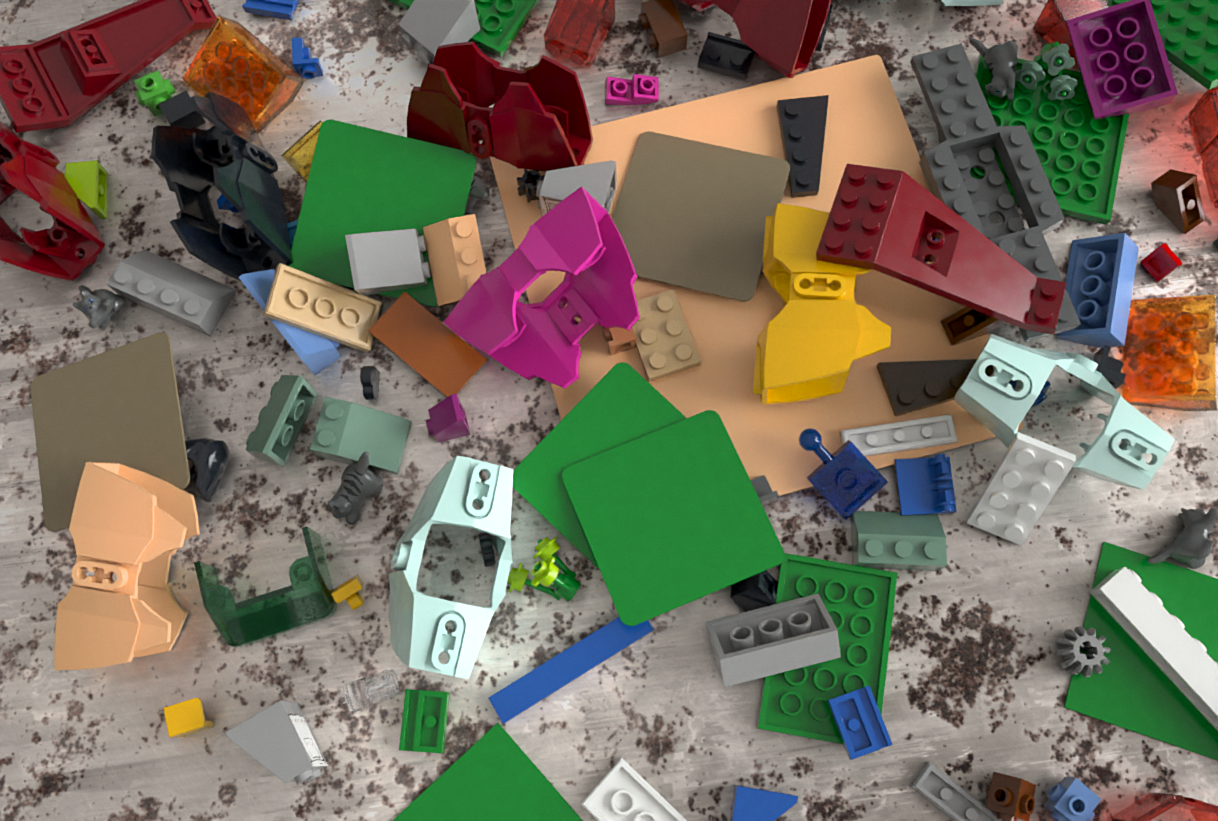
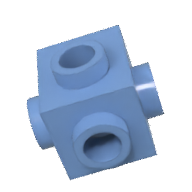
(1071, 801)

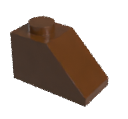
(1179, 199)
(969, 324)

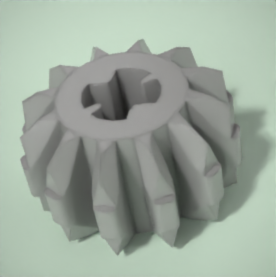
(1086, 641)

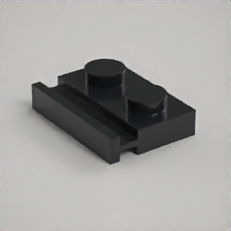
(726, 56)

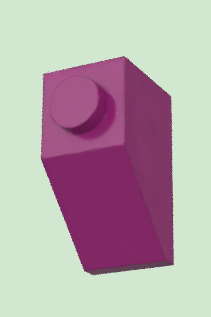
(448, 420)

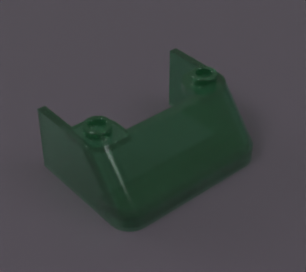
(275, 612)

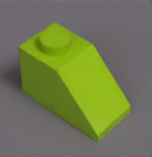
(90, 184)

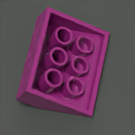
(1122, 59)

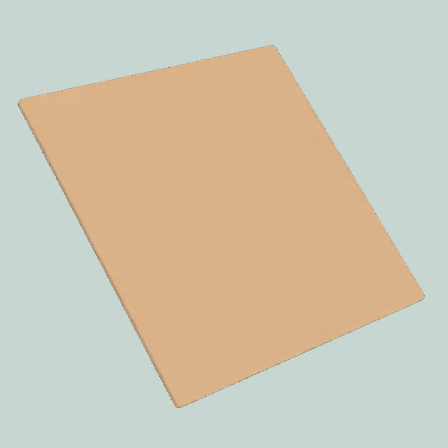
(860, 129)

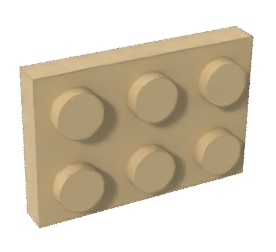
(664, 337)

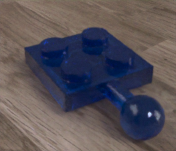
(843, 477)

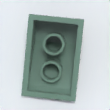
(351, 429)

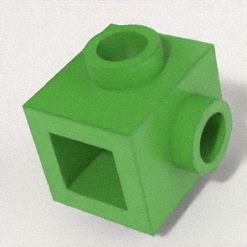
(153, 91)

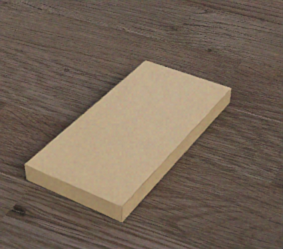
(322, 308)

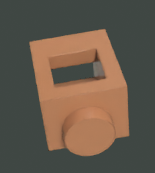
(619, 339)

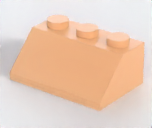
(454, 257)

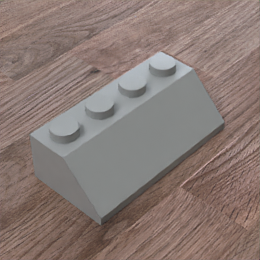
(171, 290)
(773, 639)

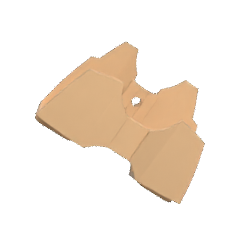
(132, 528)

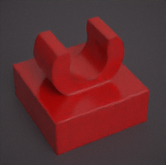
(1161, 262)

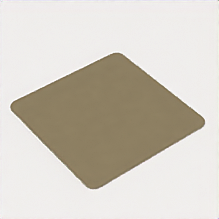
(698, 213)
(108, 410)

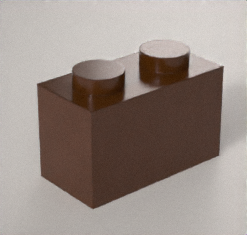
(663, 27)

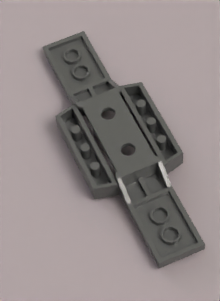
(965, 143)

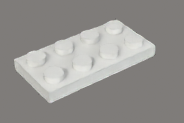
(1020, 488)

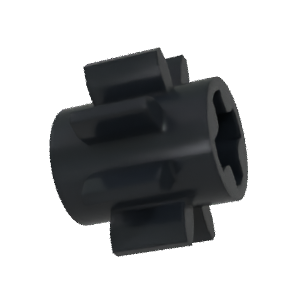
(525, 182)

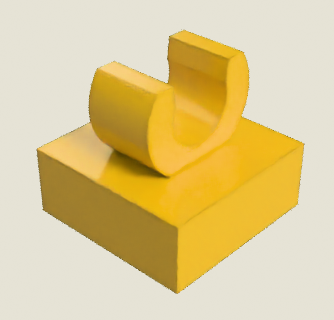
(349, 591)

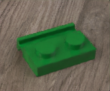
(424, 721)

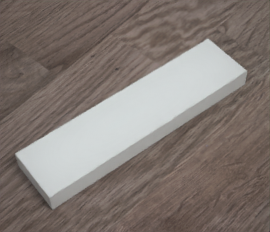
(902, 435)

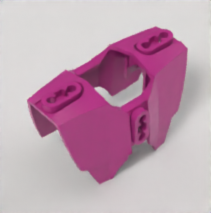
(544, 335)

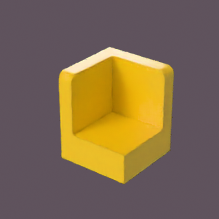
(186, 718)

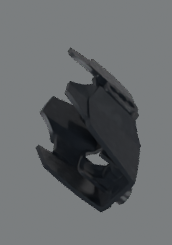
(242, 171)

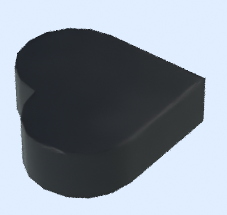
(370, 381)
(487, 549)

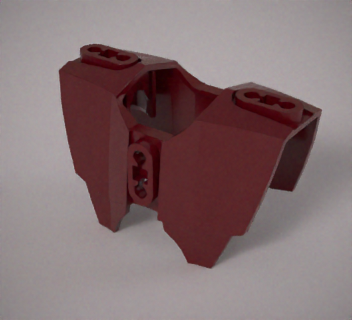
(777, 30)
(535, 117)
(52, 250)

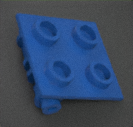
(925, 485)

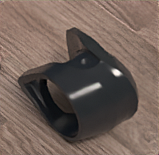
(209, 465)

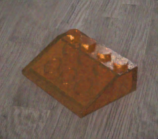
(244, 71)
(1172, 353)

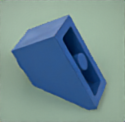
(759, 804)

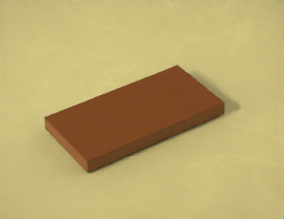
(427, 346)

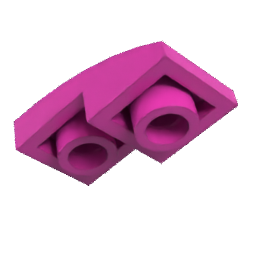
(637, 91)

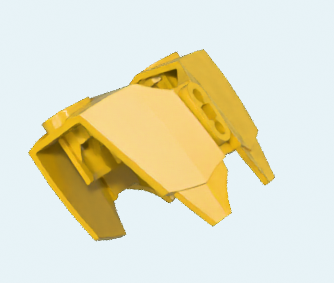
(821, 328)

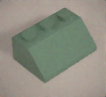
(282, 420)
(898, 541)

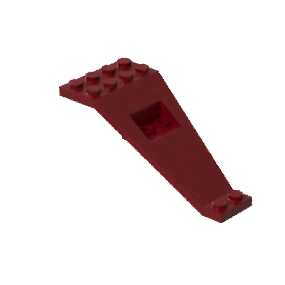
(76, 69)
(888, 226)

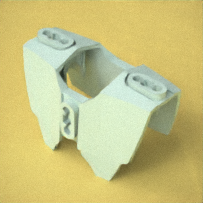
(1003, 408)
(419, 619)

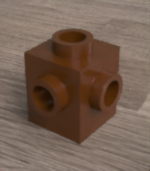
(1010, 797)

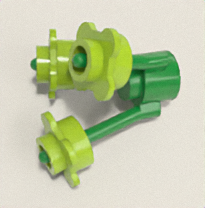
(546, 573)

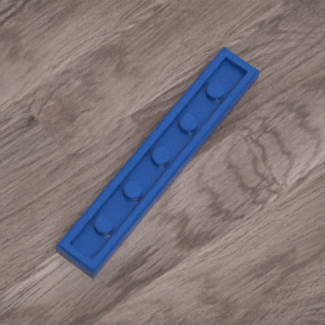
(566, 667)

